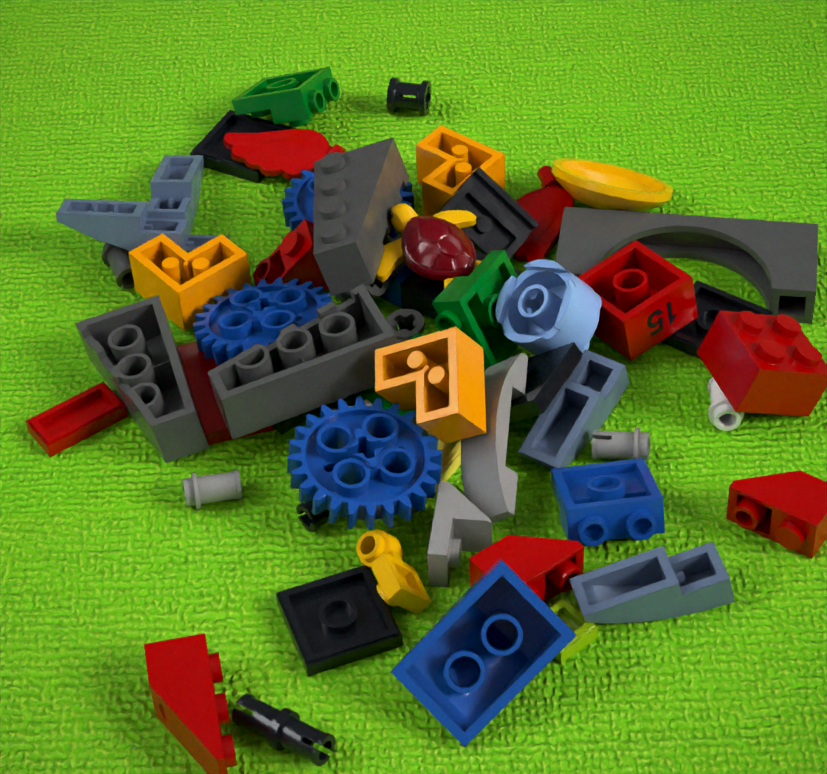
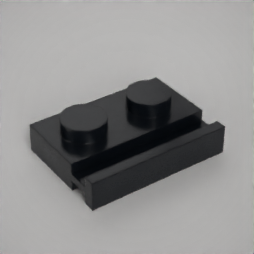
(499, 218)

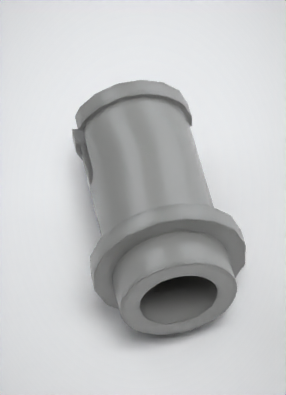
(620, 444)
(211, 488)

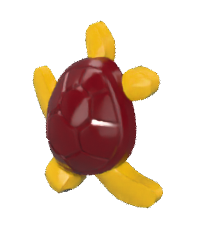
(430, 244)

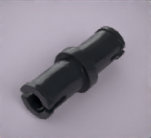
(283, 729)

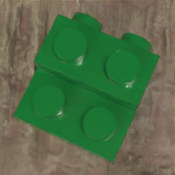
(289, 96)
(471, 306)

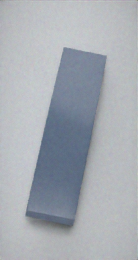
(125, 223)

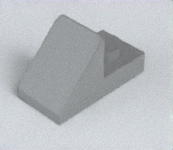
(455, 528)

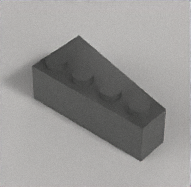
(354, 210)
(303, 366)
(144, 370)

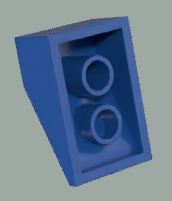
(483, 652)

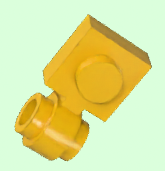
(396, 580)

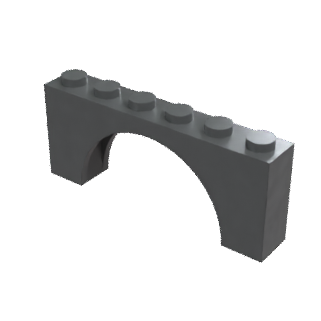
(769, 254)

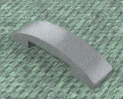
(483, 457)

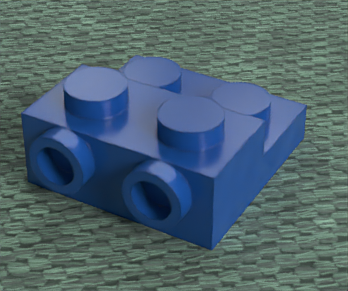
(608, 501)

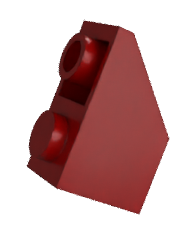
(293, 259)
(783, 509)
(539, 562)

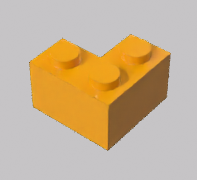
(447, 161)
(188, 279)
(438, 378)

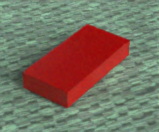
(76, 419)

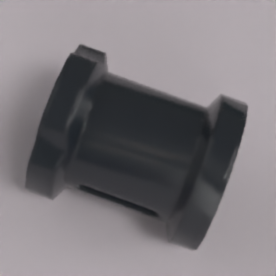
(396, 100)

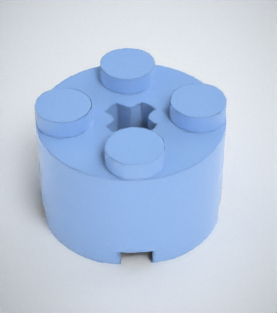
(547, 308)

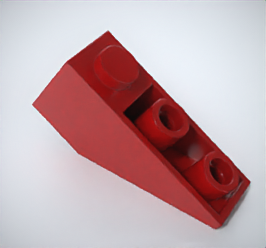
(186, 702)

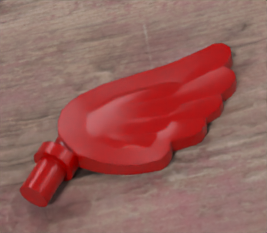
(280, 151)
(547, 208)

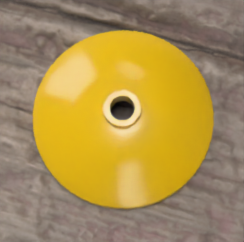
(610, 186)

